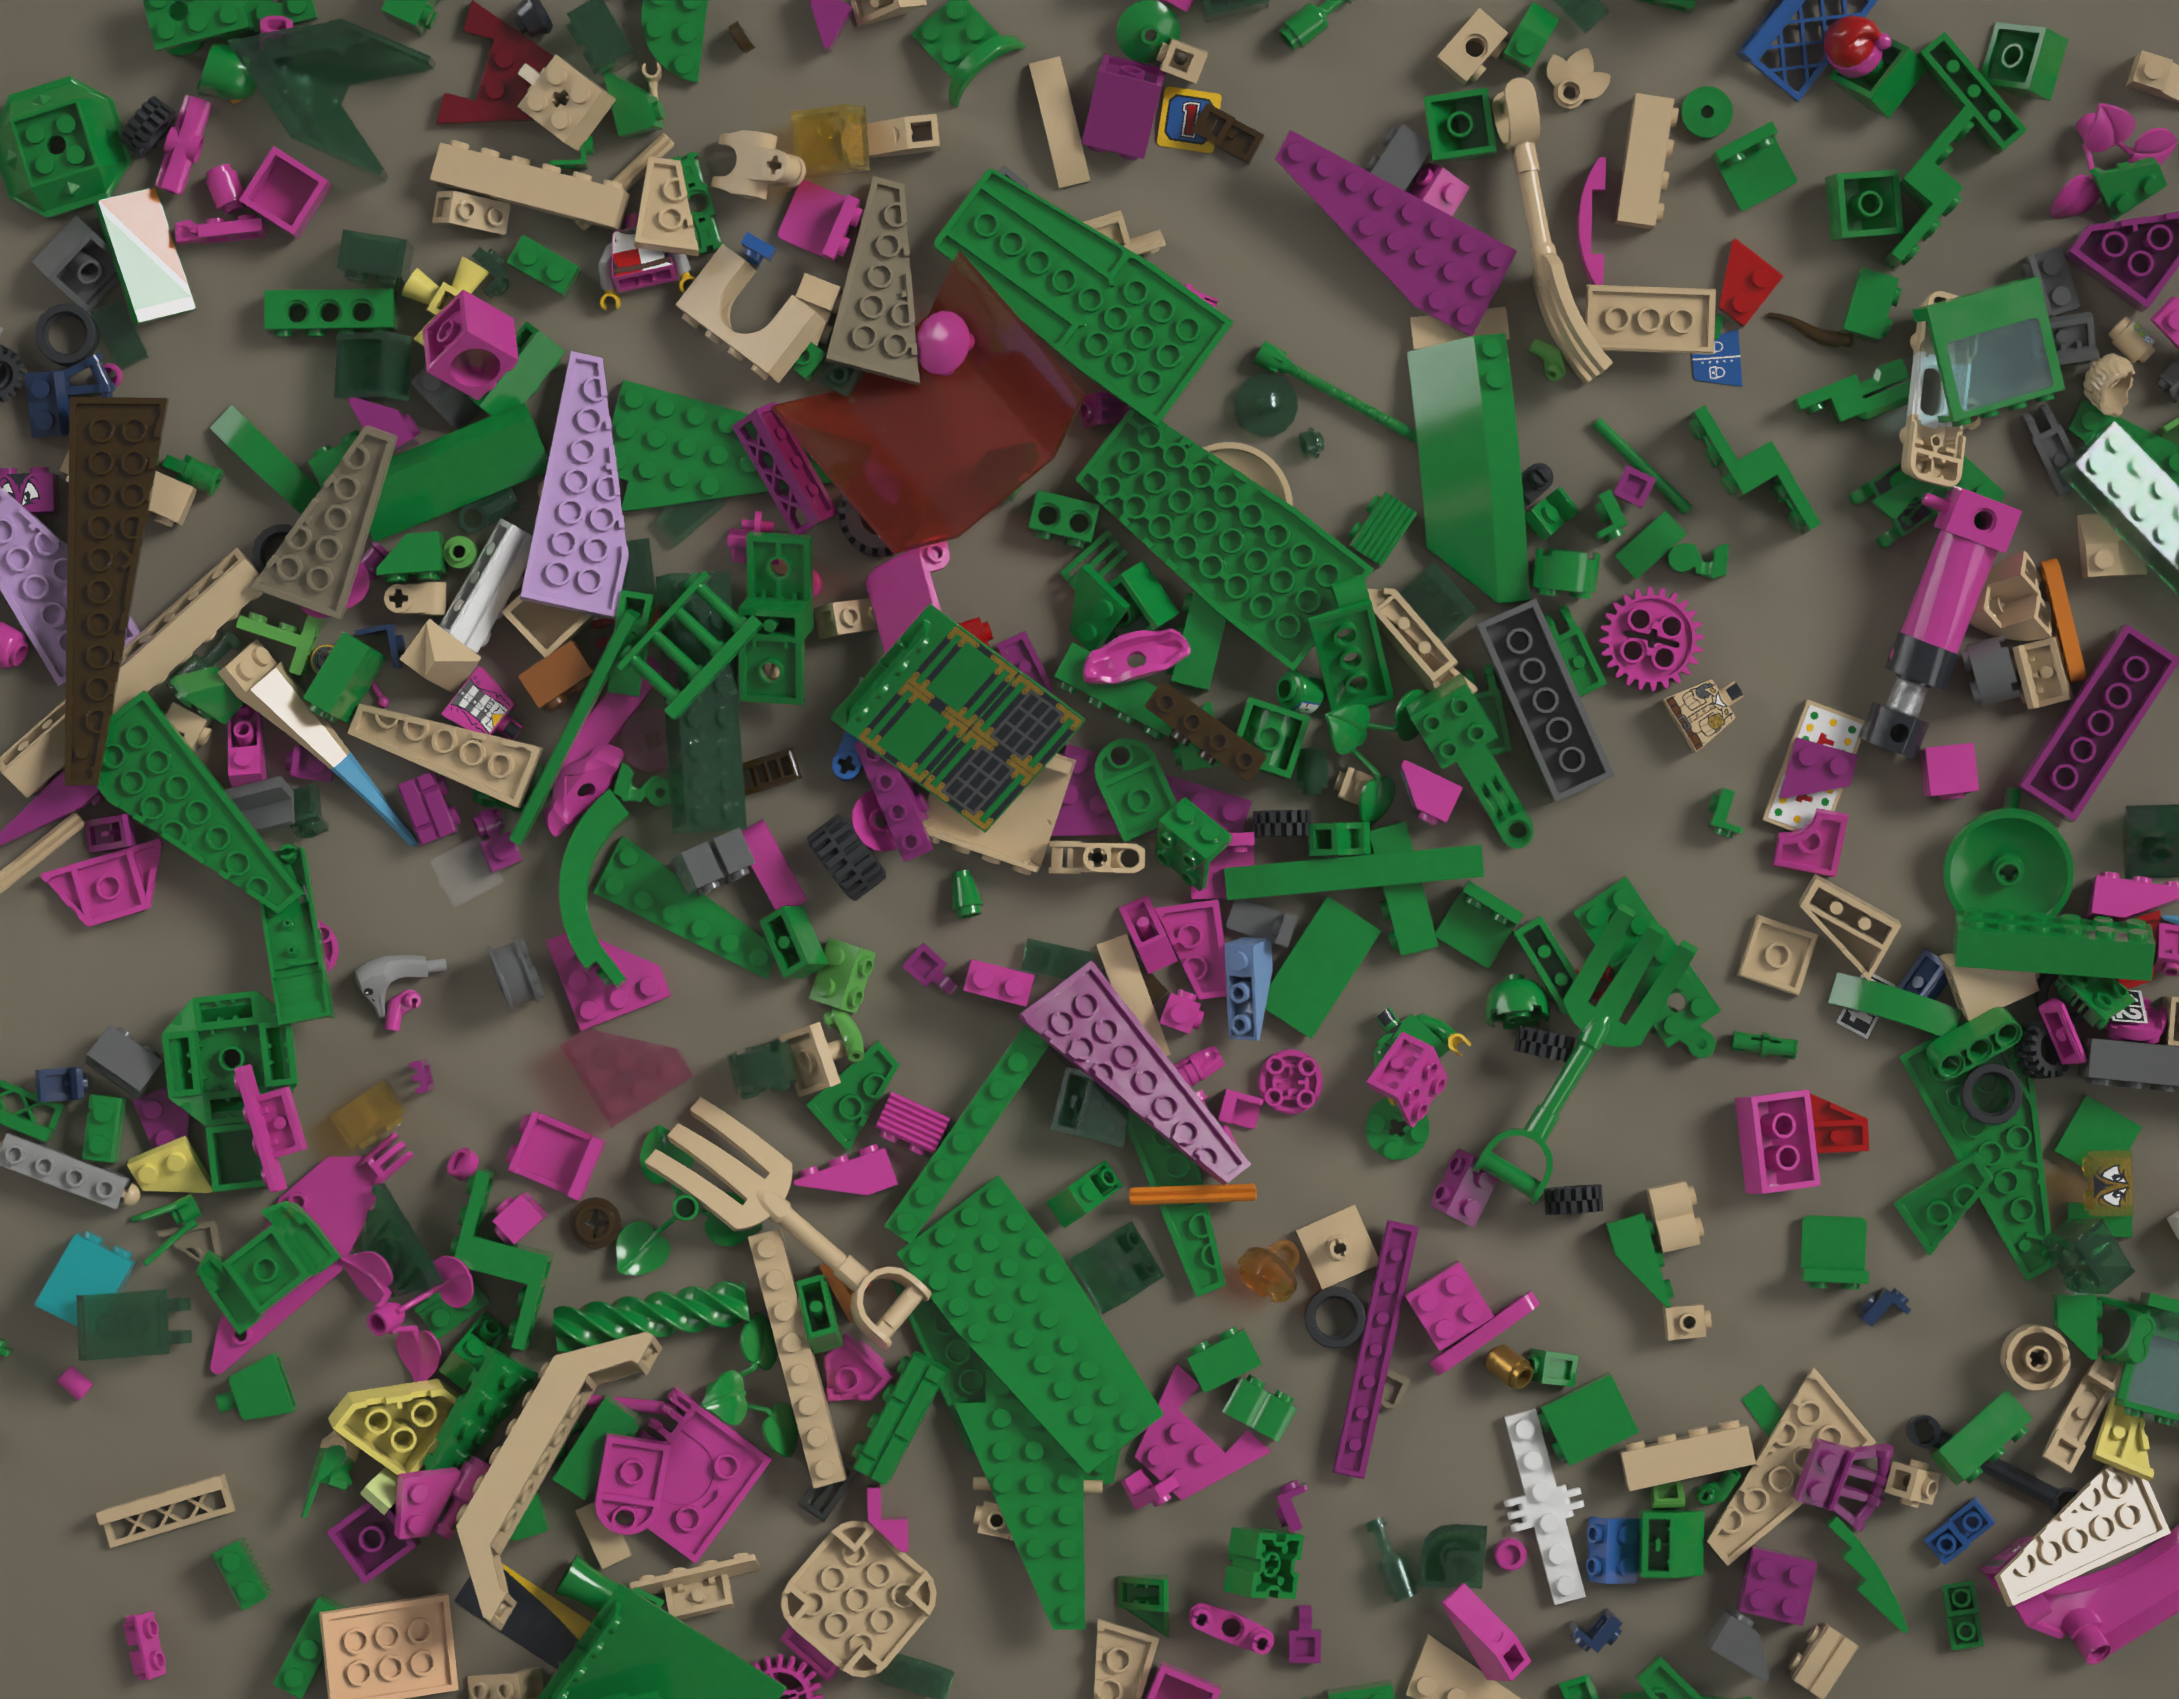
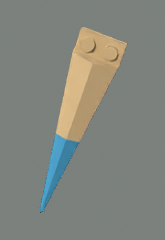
(279, 698)

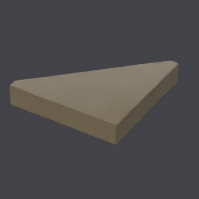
(197, 1241)

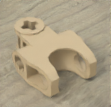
(758, 165)
(1080, 857)

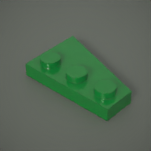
(848, 1104)
(1942, 1200)

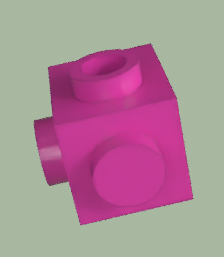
(1182, 1012)

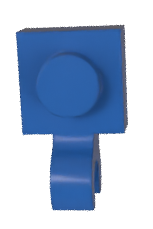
(757, 249)

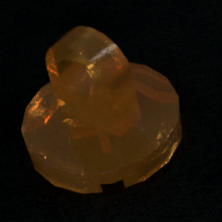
(1269, 1274)

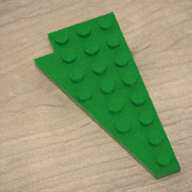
(682, 450)
(2010, 1150)
(1038, 1496)

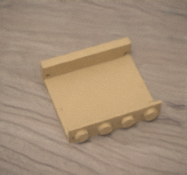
(1020, 832)

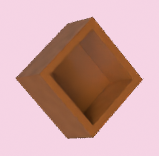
(557, 677)

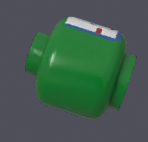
(1300, 691)

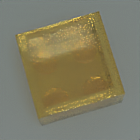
(831, 140)

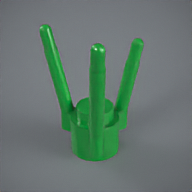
(183, 1210)

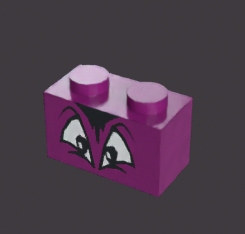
(33, 490)

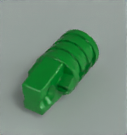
(195, 473)

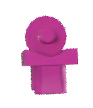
(738, 541)

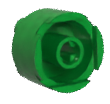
(1566, 571)

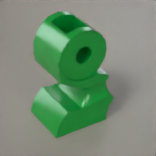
(1687, 557)
(655, 789)

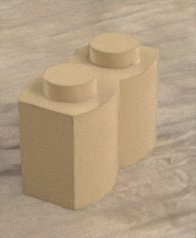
(1674, 1216)

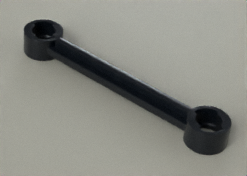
(1998, 1469)

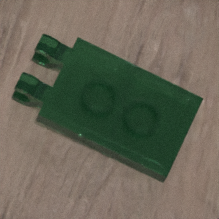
(128, 1324)

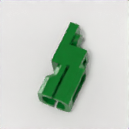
(1847, 395)

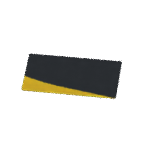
(536, 1621)

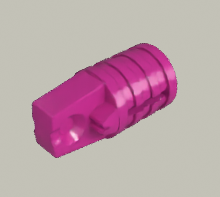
(1199, 1065)

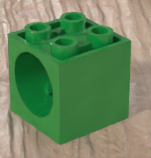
(1274, 733)

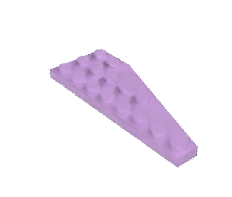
(579, 527)
(36, 582)

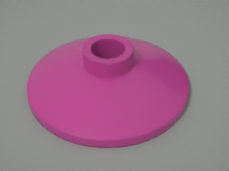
(863, 822)

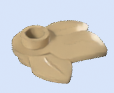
(1578, 75)

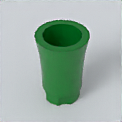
(585, 1585)

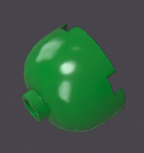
(1517, 1003)

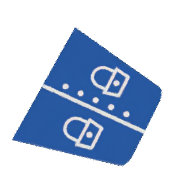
(1723, 365)

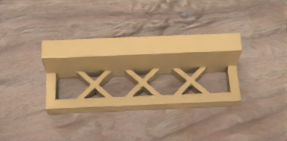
(162, 1499)

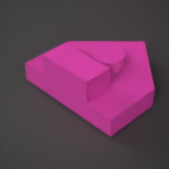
(854, 1371)

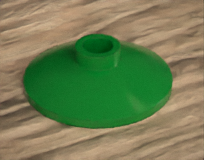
(1140, 18)

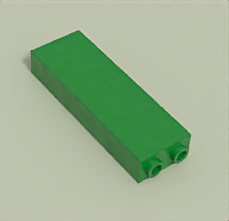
(459, 470)

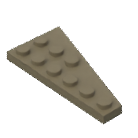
(877, 305)

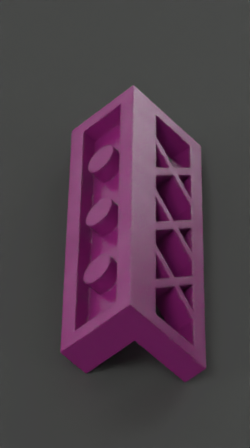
(789, 465)

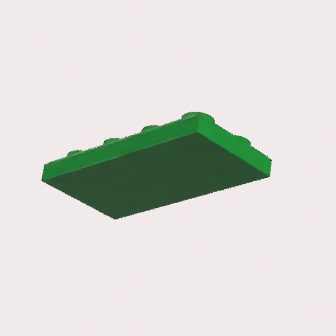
(1320, 967)

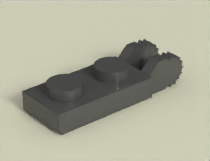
(2051, 447)

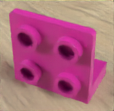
(1236, 854)
(1410, 1077)

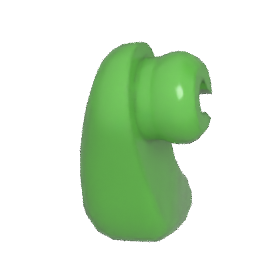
(849, 1033)

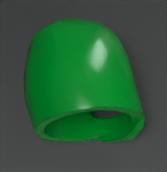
(225, 76)

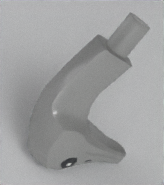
(378, 973)

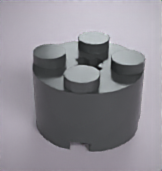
(1991, 671)

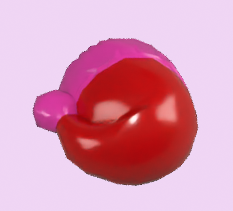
(1855, 45)

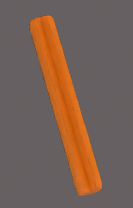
(1192, 1194)

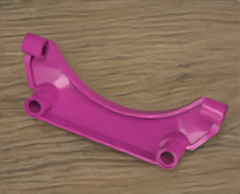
(2110, 1605)

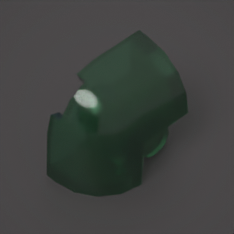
(1453, 1556)

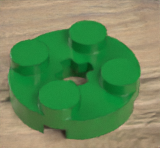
(1390, 1145)

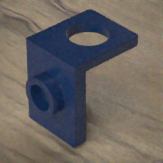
(396, 641)

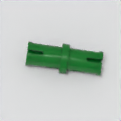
(1764, 1045)

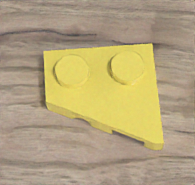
(171, 1169)
(2123, 1443)

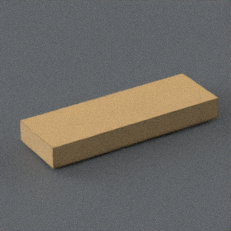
(1430, 331)

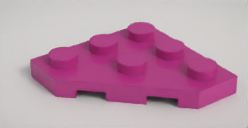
(595, 1001)

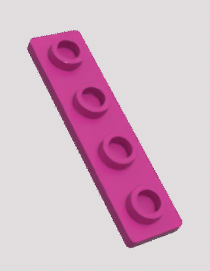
(273, 1125)

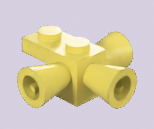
(423, 289)

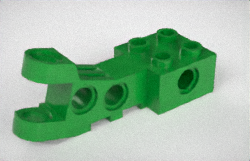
(1458, 732)

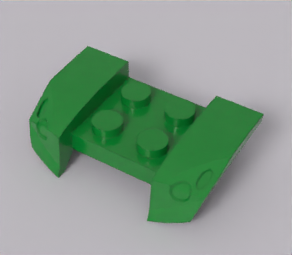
(267, 1266)

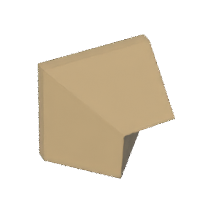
(440, 657)

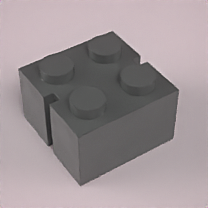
(709, 863)

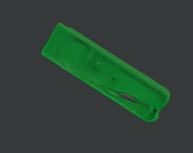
(297, 950)

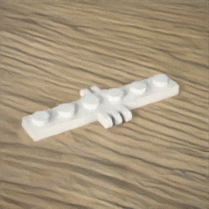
(1544, 1506)

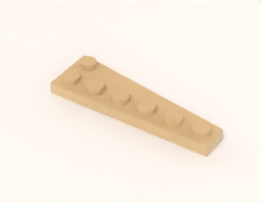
(470, 757)

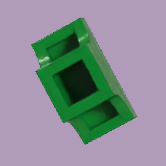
(1339, 839)

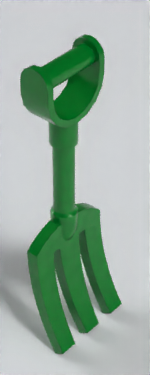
(1599, 1026)

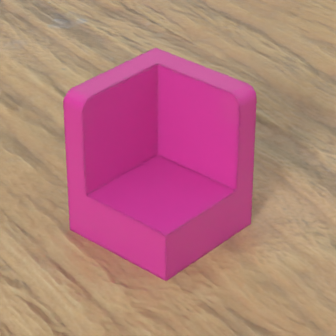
(1240, 1109)

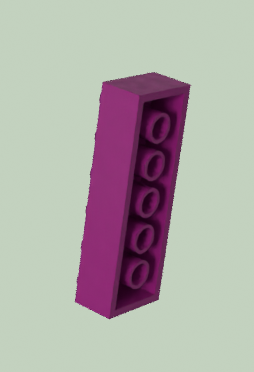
(2097, 723)

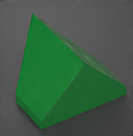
(1146, 1599)

